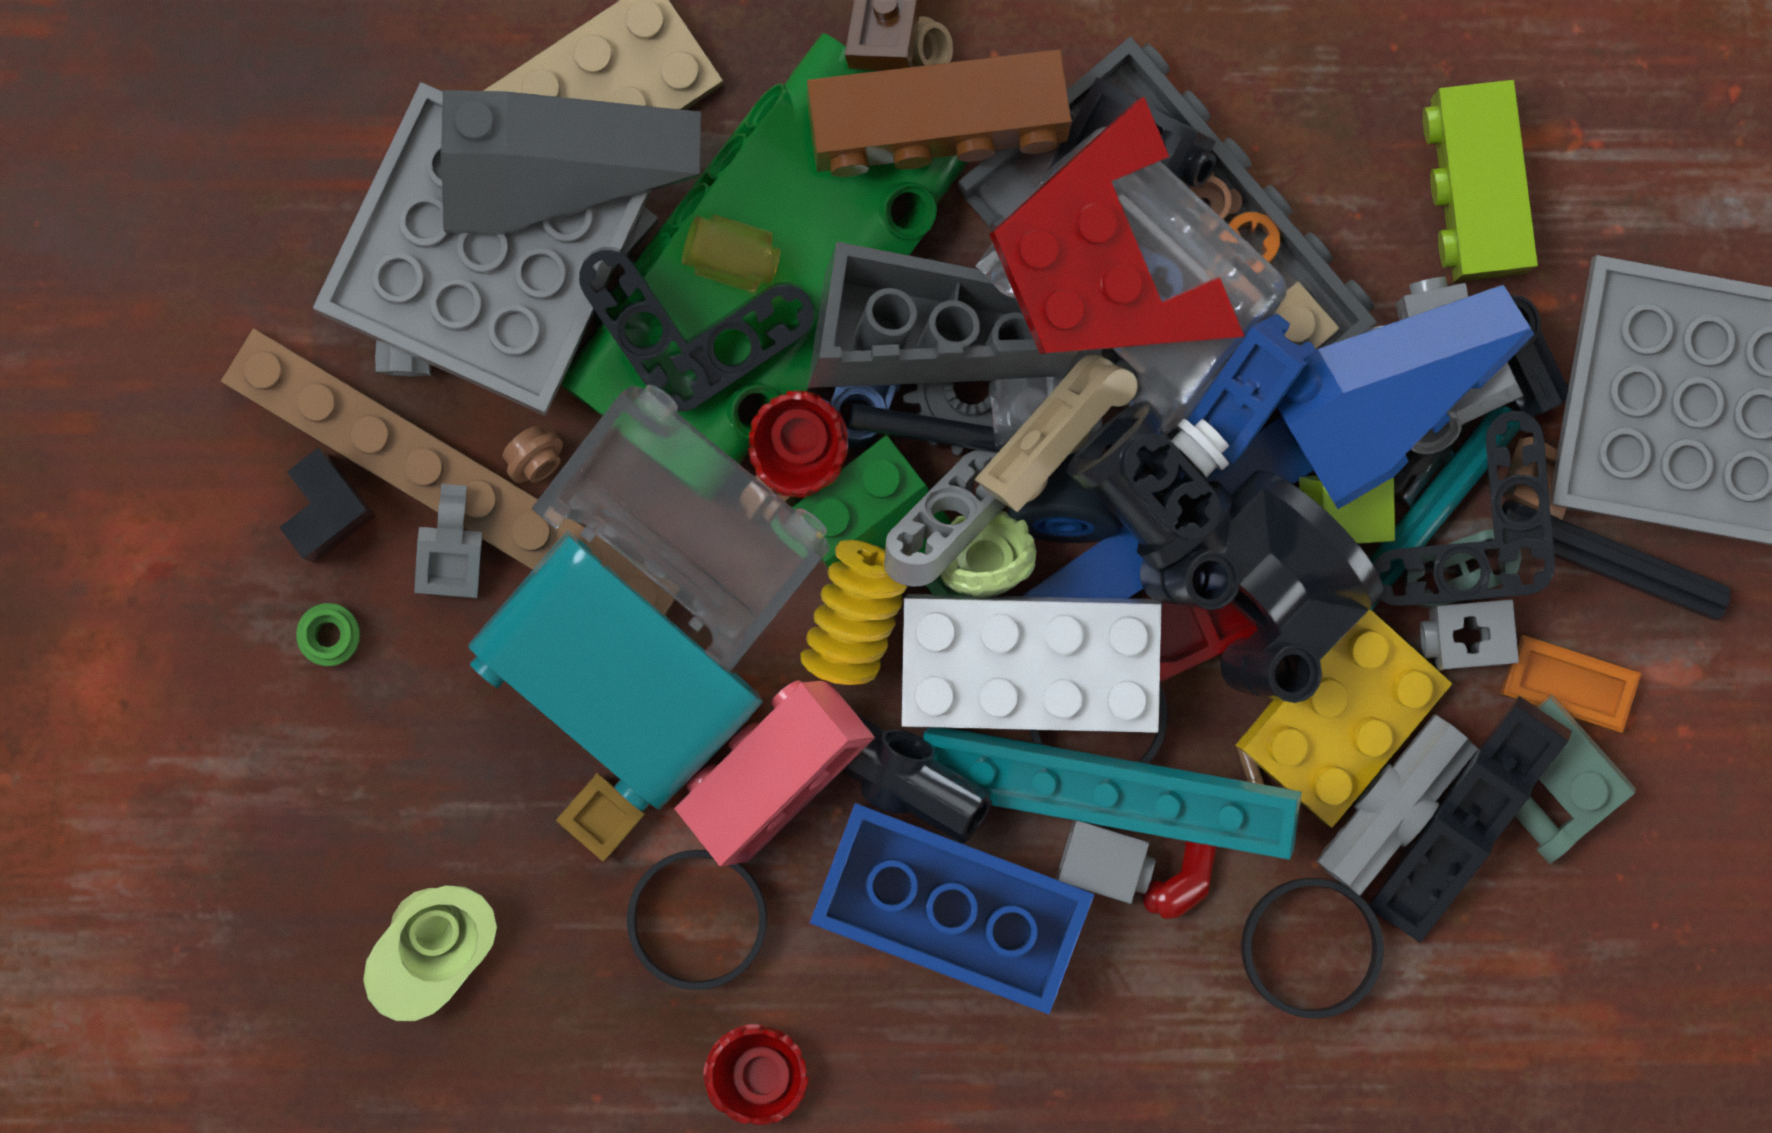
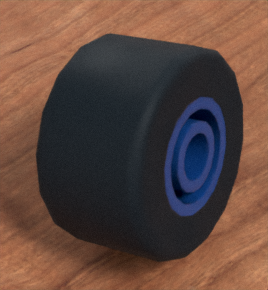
(1067, 512)

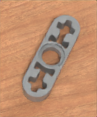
(944, 541)

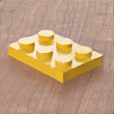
(1359, 716)

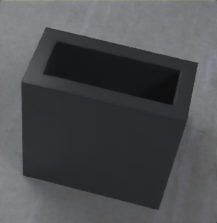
(333, 511)

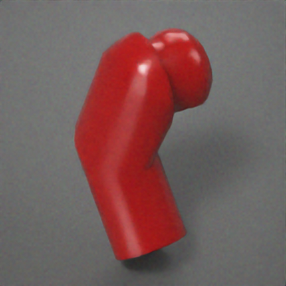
(1187, 887)

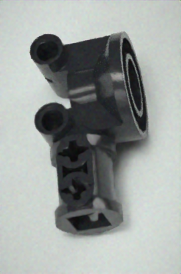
(1258, 549)

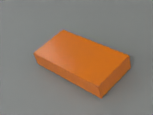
(1582, 684)

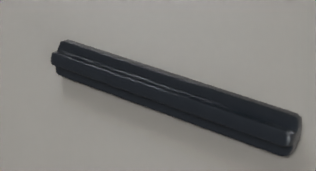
(1631, 566)

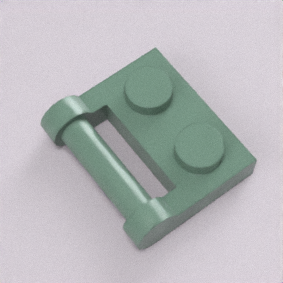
(1581, 782)

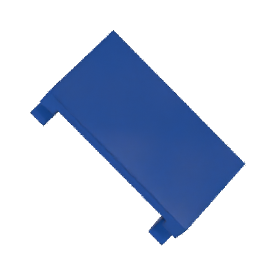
(1252, 384)

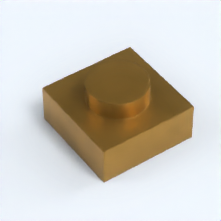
(600, 817)

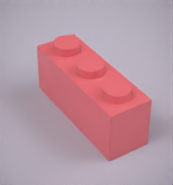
(772, 771)

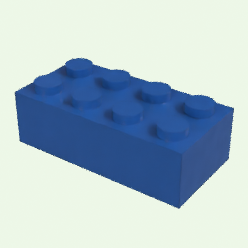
(952, 908)

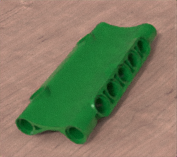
(772, 183)

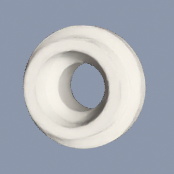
(1202, 446)

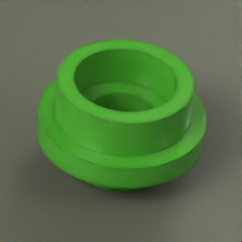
(308, 631)

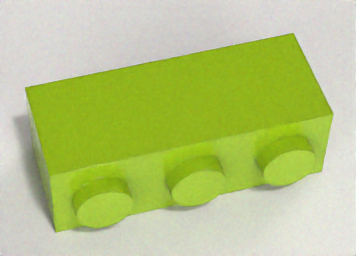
(1480, 181)

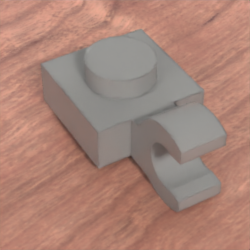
(448, 554)

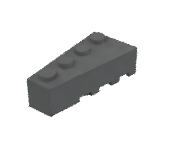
(919, 322)

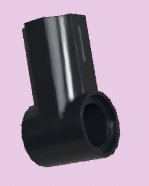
(1536, 368)

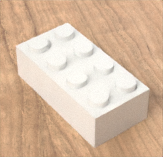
(1031, 663)

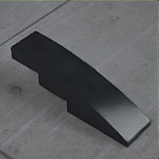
(1470, 819)

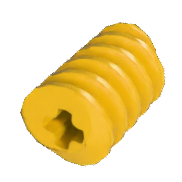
(855, 617)

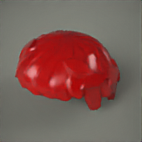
(798, 443)
(755, 1075)

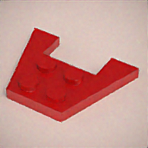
(1080, 262)

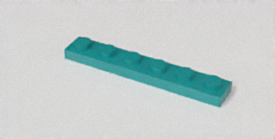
(1123, 792)

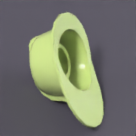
(428, 951)

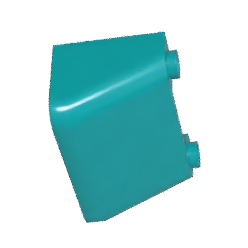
(613, 673)

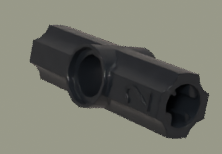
(903, 777)

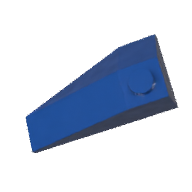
(1383, 390)

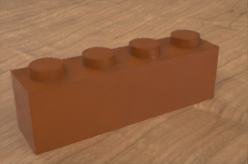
(938, 112)

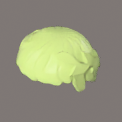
(994, 559)

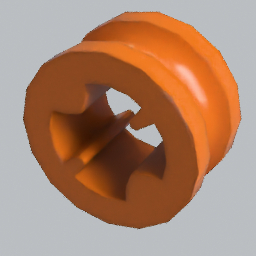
(1254, 219)

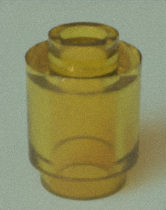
(731, 252)

